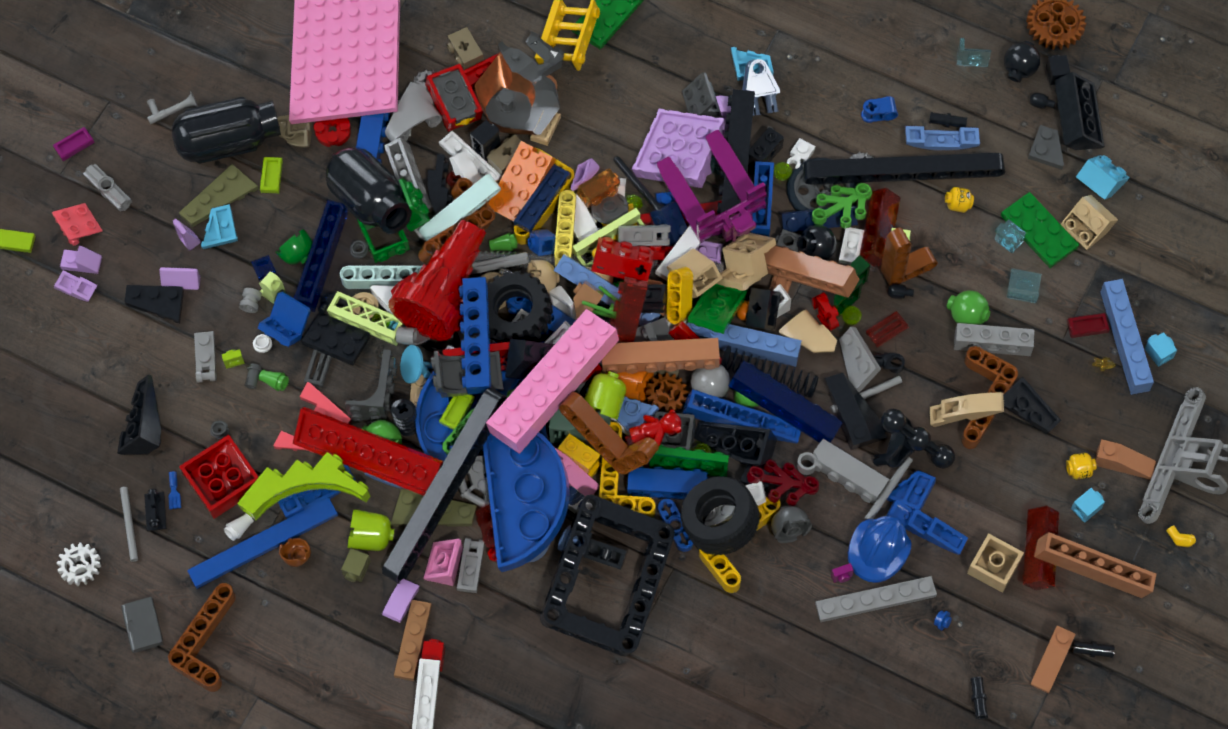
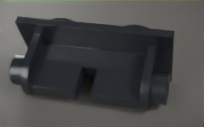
(155, 510)

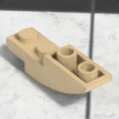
(966, 407)

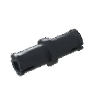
(947, 120)
(1093, 649)
(979, 698)

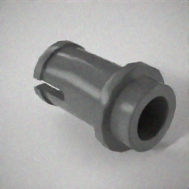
(252, 376)

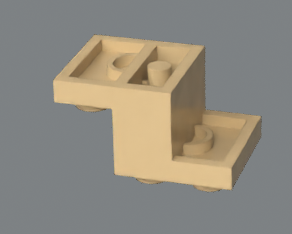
(745, 261)

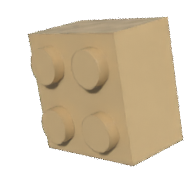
(995, 563)

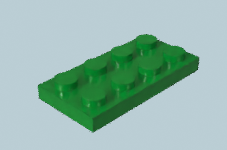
(612, 16)
(1042, 230)
(717, 308)
(713, 463)

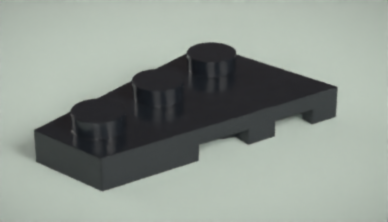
(159, 300)
(1029, 406)

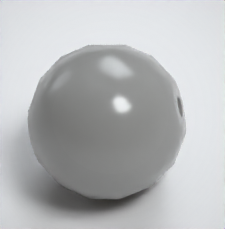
(711, 382)

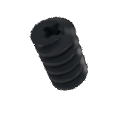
(404, 416)

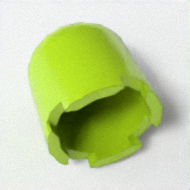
(606, 394)
(370, 531)

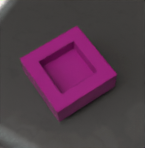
(842, 573)

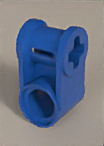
(880, 109)

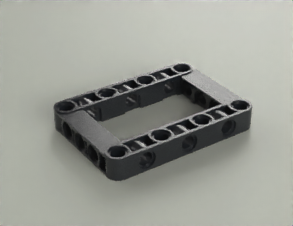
(645, 586)

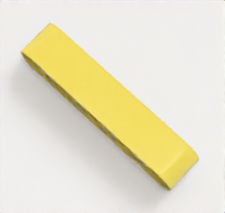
(565, 225)

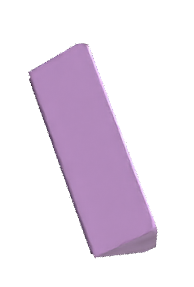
(711, 250)
(180, 277)

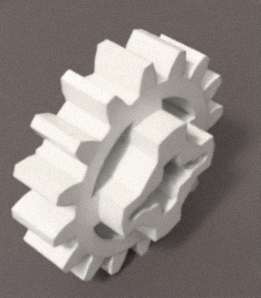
(76, 556)

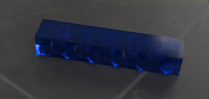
(321, 254)
(785, 403)

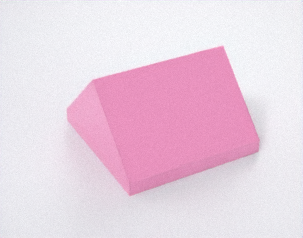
(444, 561)

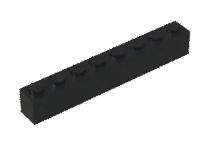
(739, 139)

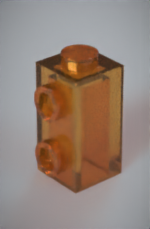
(599, 187)

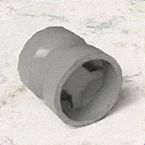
(250, 300)

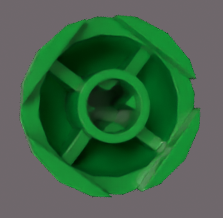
(296, 249)

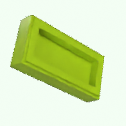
(271, 175)
(456, 410)

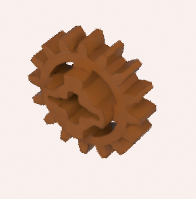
(670, 386)

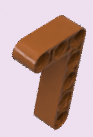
(475, 218)
(901, 265)
(999, 382)
(604, 438)
(200, 638)

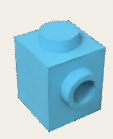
(1160, 348)
(1088, 504)

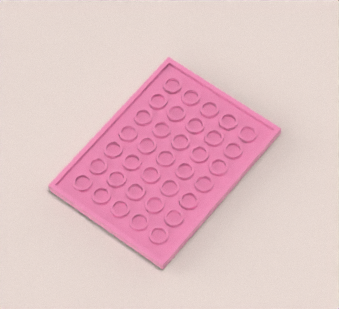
(344, 59)

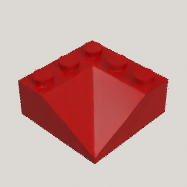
(219, 476)

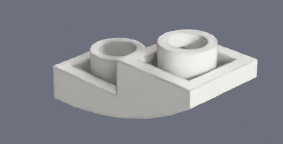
(463, 166)

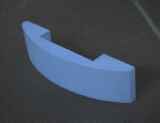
(942, 140)

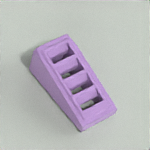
(584, 172)
(186, 235)

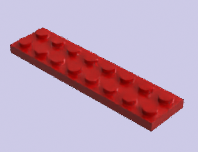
(366, 451)

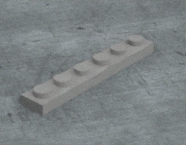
(875, 599)

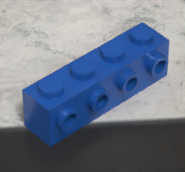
(515, 304)

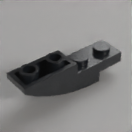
(437, 185)

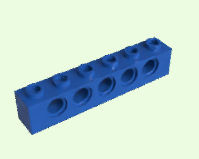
(475, 288)

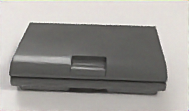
(142, 624)

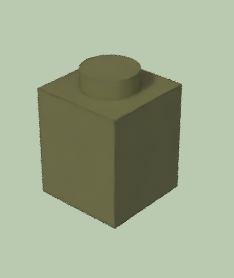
(355, 565)

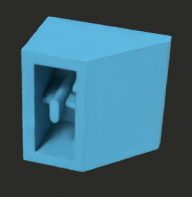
(1102, 176)

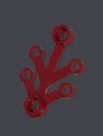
(807, 485)

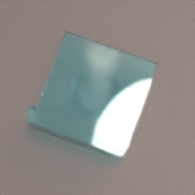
(972, 57)
(1024, 285)

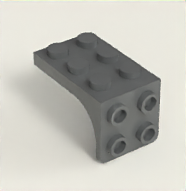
(449, 374)
(379, 404)

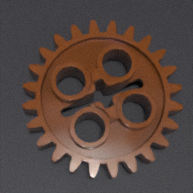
(1056, 23)

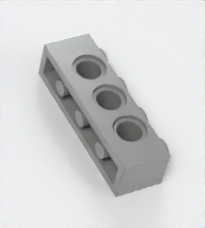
(405, 166)
(994, 339)

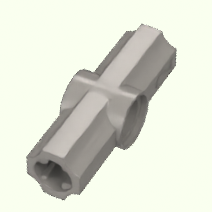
(113, 194)

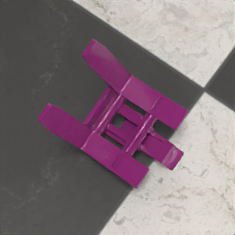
(733, 221)

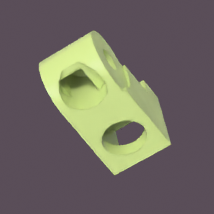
(271, 285)

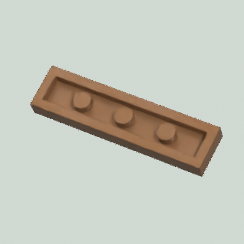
(412, 640)

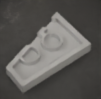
(858, 359)

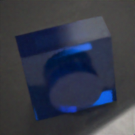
(263, 266)

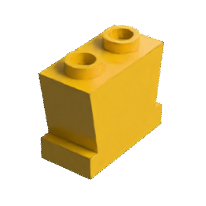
(581, 454)

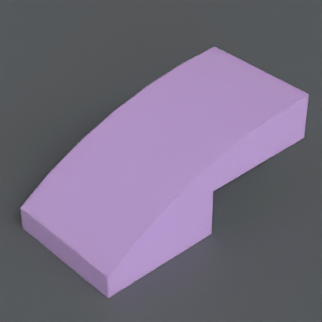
(75, 286)
(400, 600)

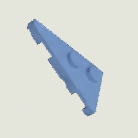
(633, 412)

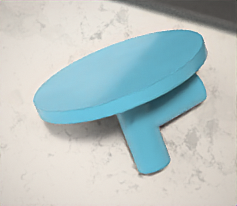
(413, 365)

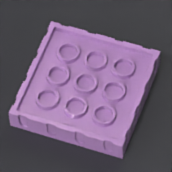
(684, 141)

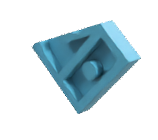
(741, 58)
(220, 228)

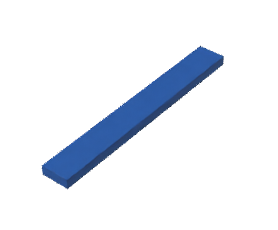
(262, 543)

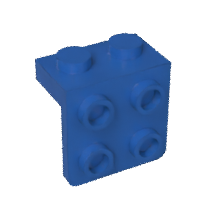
(286, 320)

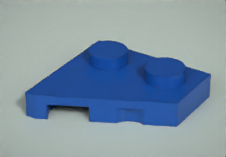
(914, 490)

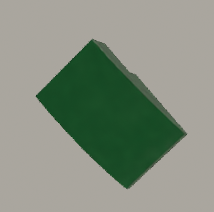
(862, 270)

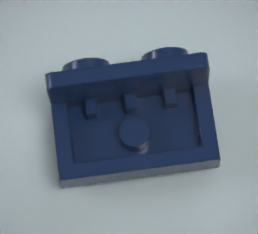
(671, 216)

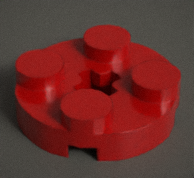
(333, 138)
(827, 313)

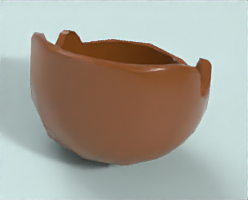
(295, 552)

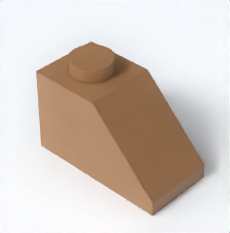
(587, 293)

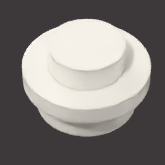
(262, 343)

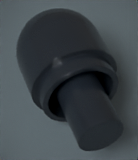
(1041, 101)
(899, 291)
(325, 302)

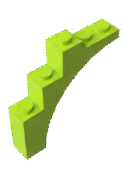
(301, 477)

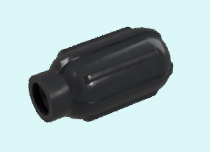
(224, 129)
(368, 189)

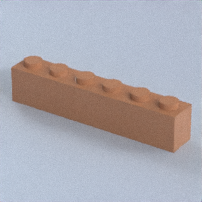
(811, 271)
(662, 355)
(1095, 565)

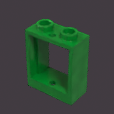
(389, 251)

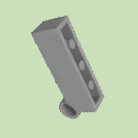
(845, 470)

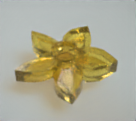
(1104, 363)

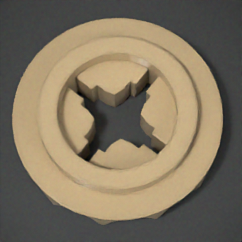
(366, 298)

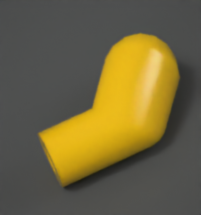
(1184, 540)

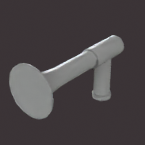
(158, 115)

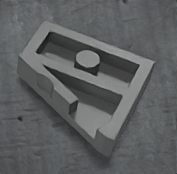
(1047, 148)

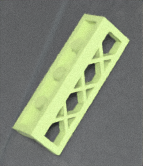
(610, 231)
(375, 329)

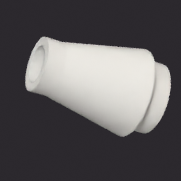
(237, 527)

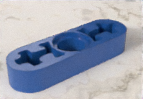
(664, 516)

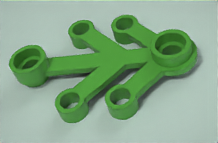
(861, 193)

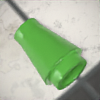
(504, 243)
(274, 379)

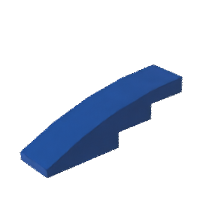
(928, 528)

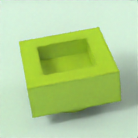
(232, 358)

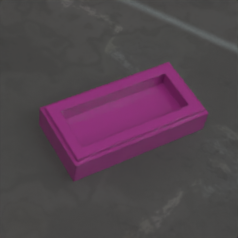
(73, 143)

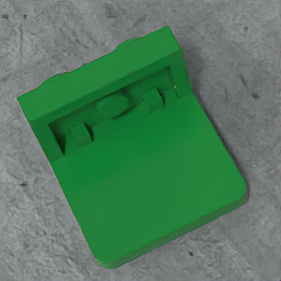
(413, 198)

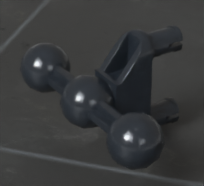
(907, 440)

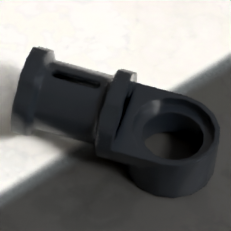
(884, 360)

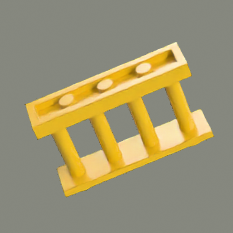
(555, 24)

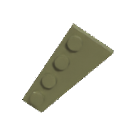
(224, 190)

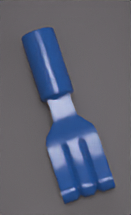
(174, 496)

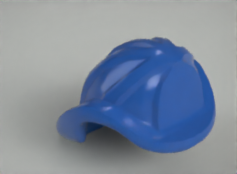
(879, 548)

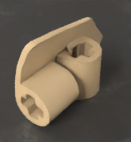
(813, 335)

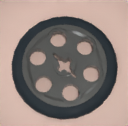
(802, 202)

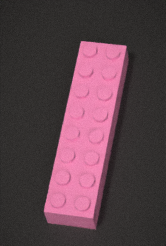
(552, 381)

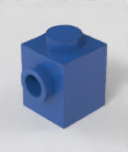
(542, 242)

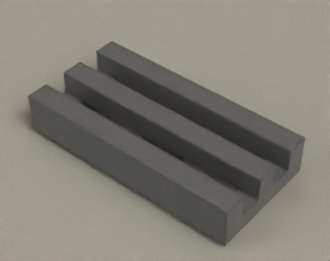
(314, 381)

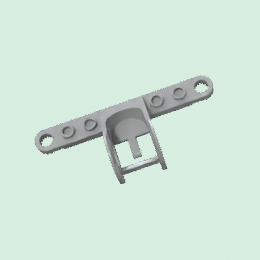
(1178, 457)

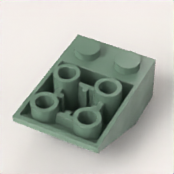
(561, 427)

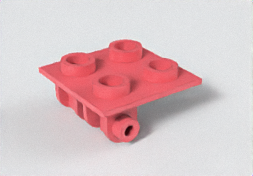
(76, 222)

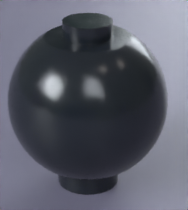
(1021, 61)
(817, 241)

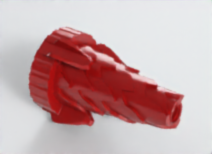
(432, 296)

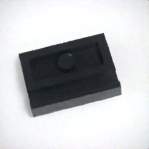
(655, 298)

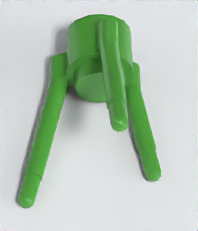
(603, 311)

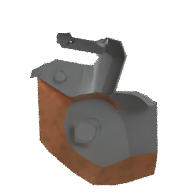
(521, 90)

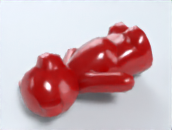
(656, 428)

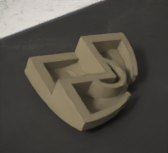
(295, 134)

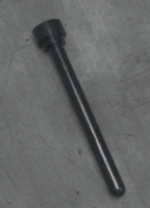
(639, 186)

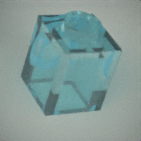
(1009, 235)

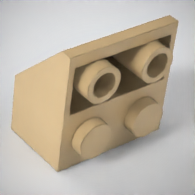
(1088, 221)
(703, 269)

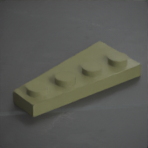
(455, 515)

